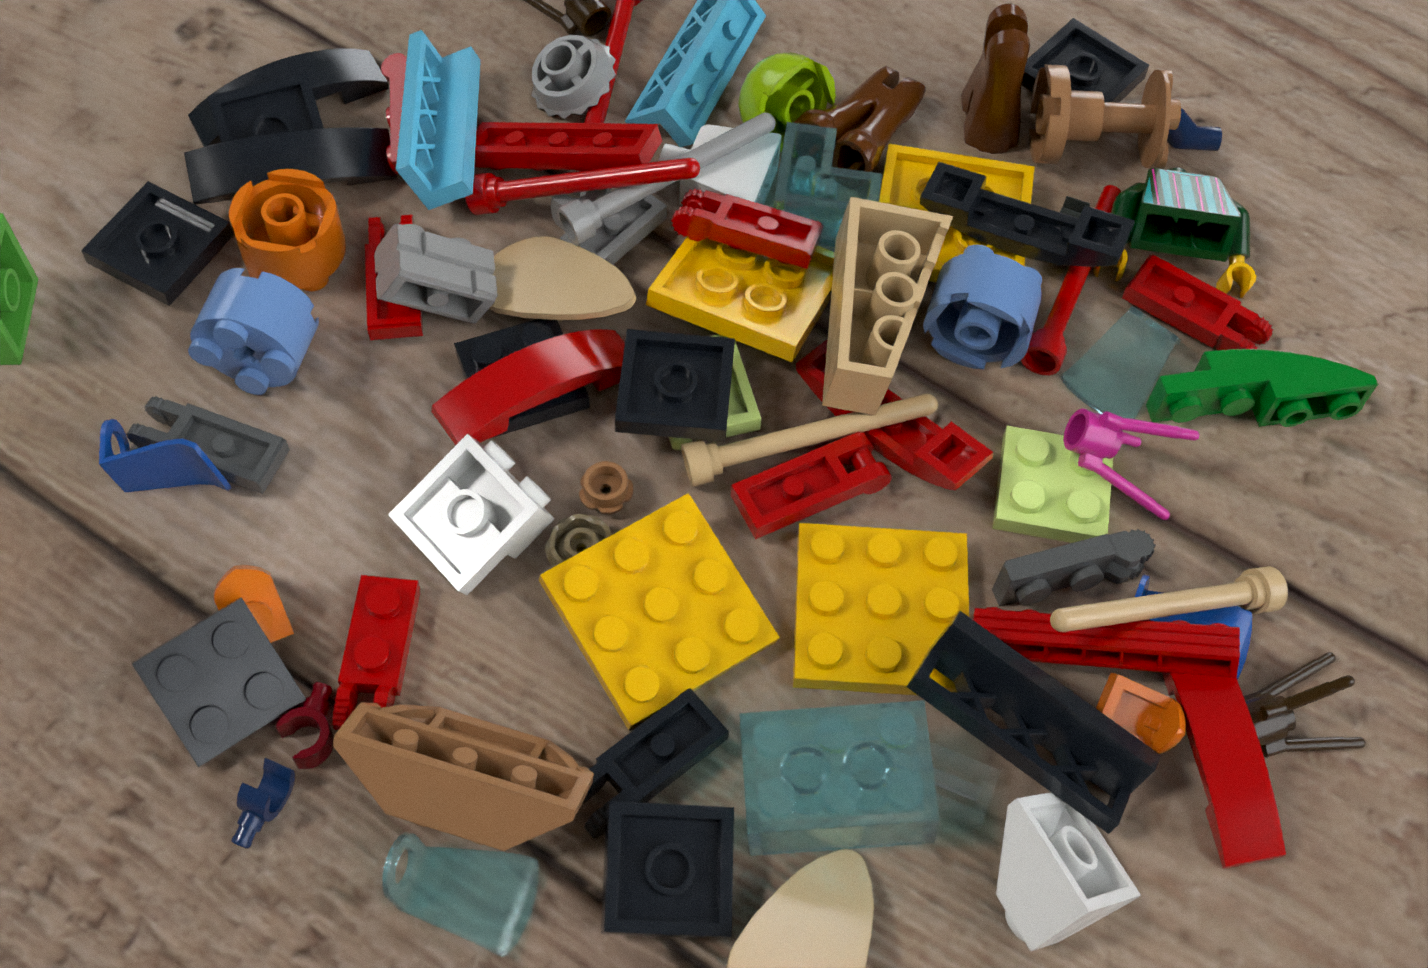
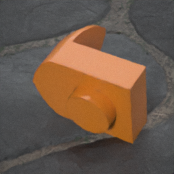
(259, 594)
(1143, 712)

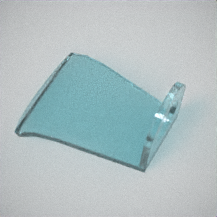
(1122, 365)
(464, 891)

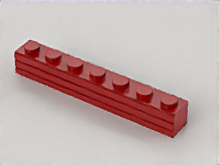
(1130, 645)

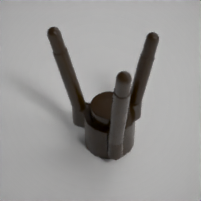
(583, 15)
(1275, 715)

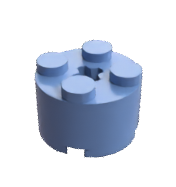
(983, 308)
(253, 330)

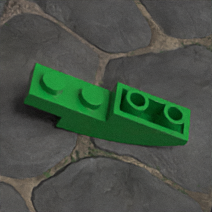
(1274, 384)

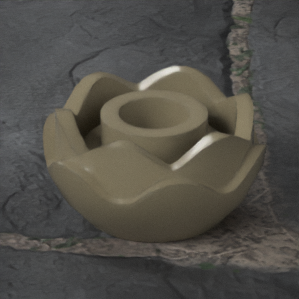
(573, 533)

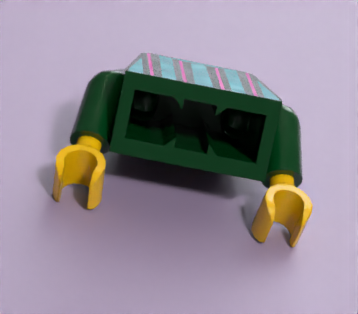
(1188, 218)

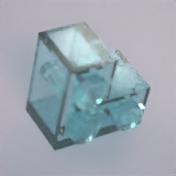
(812, 186)

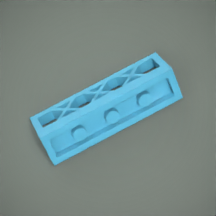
(697, 67)
(438, 122)

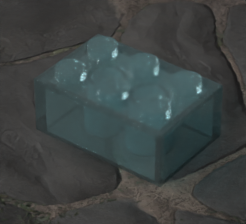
(838, 778)

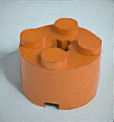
(289, 228)

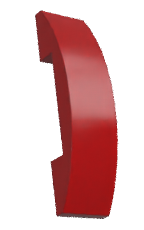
(528, 379)
(917, 445)
(1231, 768)

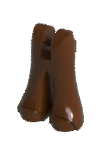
(868, 118)

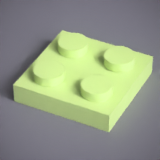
(1046, 491)

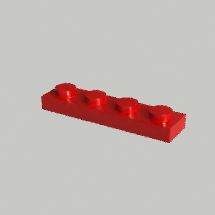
(564, 145)

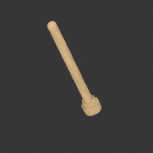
(707, 460)
(1255, 590)

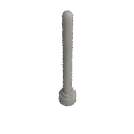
(583, 218)

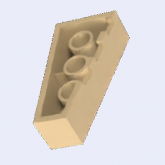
(876, 290)

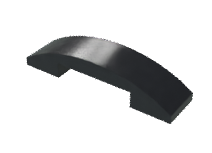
(330, 71)
(329, 153)
(1025, 228)

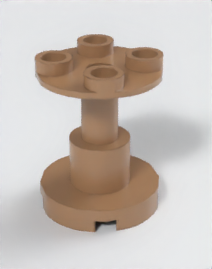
(1083, 115)

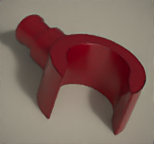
(310, 715)

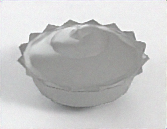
(571, 75)

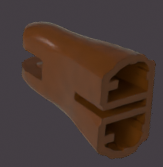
(994, 88)

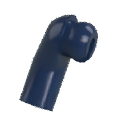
(1194, 137)

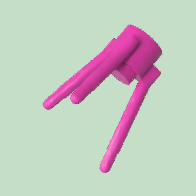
(1101, 437)

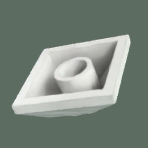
(1056, 872)

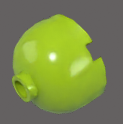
(785, 89)

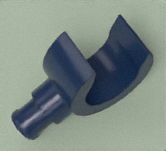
(262, 803)

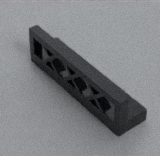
(1035, 713)

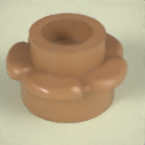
(605, 475)

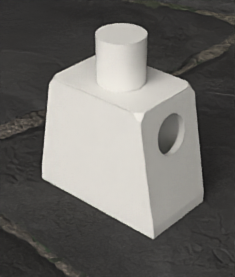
(741, 173)

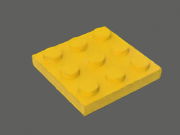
(910, 169)
(745, 294)
(874, 604)
(658, 609)

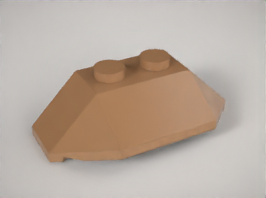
(462, 773)

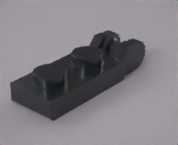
(655, 754)

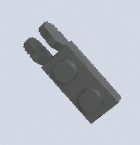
(236, 449)
(1074, 566)

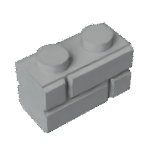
(435, 273)

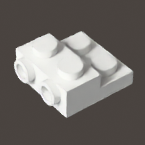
(472, 513)

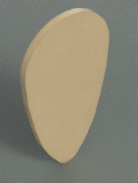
(558, 282)
(813, 919)

